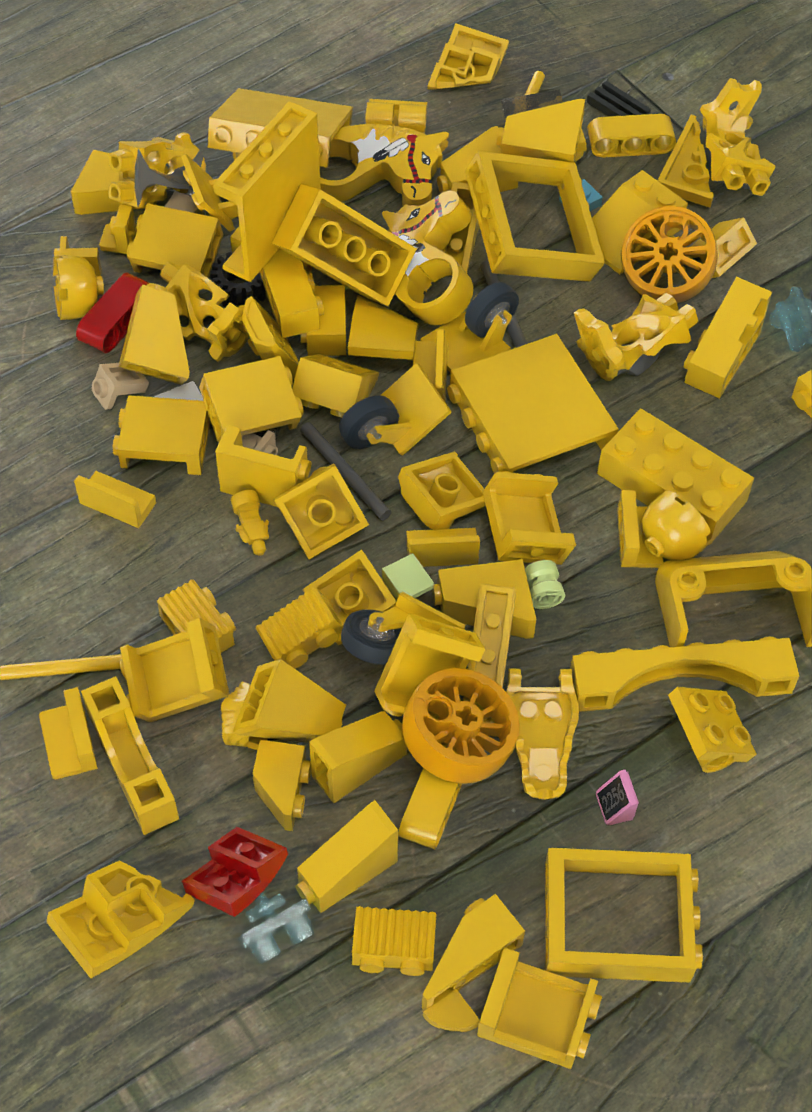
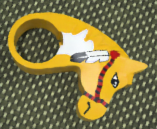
(388, 153)
(430, 231)

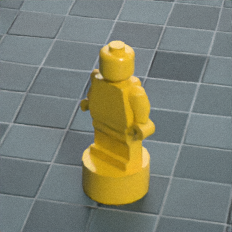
(252, 529)

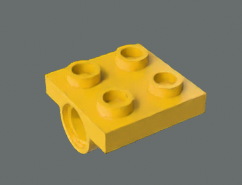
(397, 113)
(712, 727)

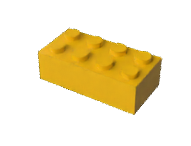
(344, 244)
(658, 459)

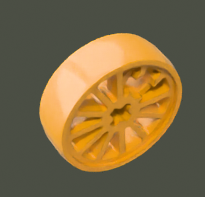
(669, 218)
(460, 725)

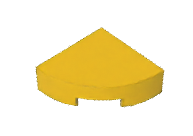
(452, 1013)

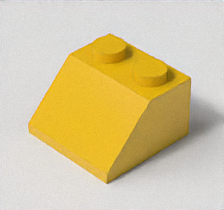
(332, 383)

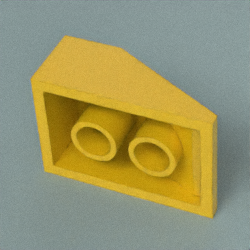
(624, 207)

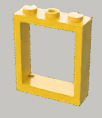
(621, 965)

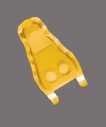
(545, 732)

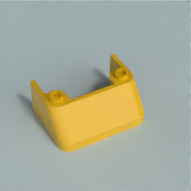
(691, 578)

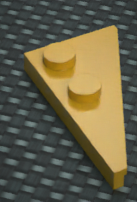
(686, 167)

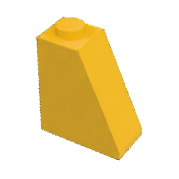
(544, 132)
(454, 166)
(91, 188)
(155, 337)
(459, 590)
(287, 706)
(355, 753)
(349, 858)

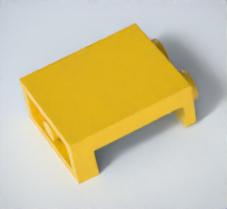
(175, 237)
(251, 397)
(163, 431)
(255, 470)
(525, 518)
(420, 651)
(174, 672)
(538, 1011)

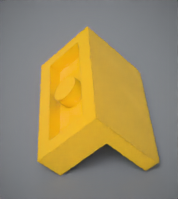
(732, 242)
(433, 360)
(115, 498)
(631, 537)
(444, 546)
(68, 737)

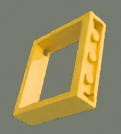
(495, 229)

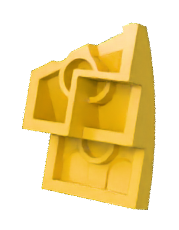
(468, 59)
(381, 332)
(115, 916)

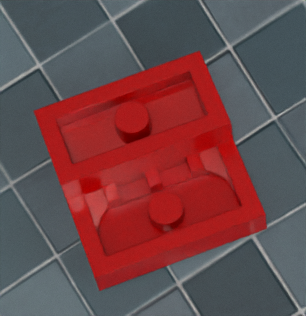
(238, 871)

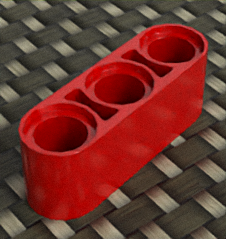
(110, 317)

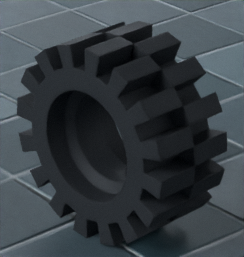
(237, 292)

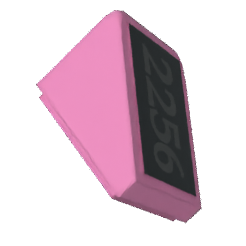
(617, 799)

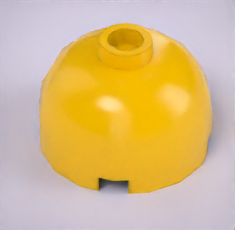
(75, 286)
(674, 528)

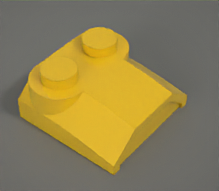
(266, 337)
(441, 490)
(321, 511)
(354, 587)

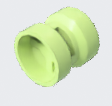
(543, 584)

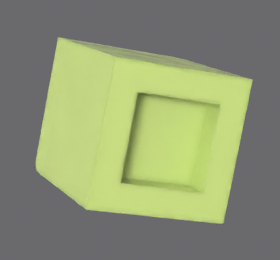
(407, 577)

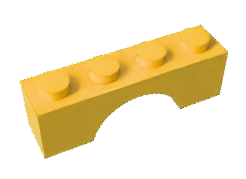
(130, 759)

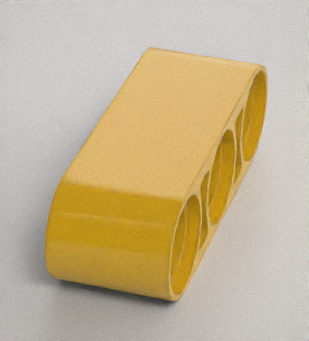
(631, 135)
(429, 809)

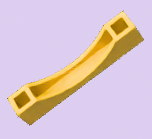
(755, 666)

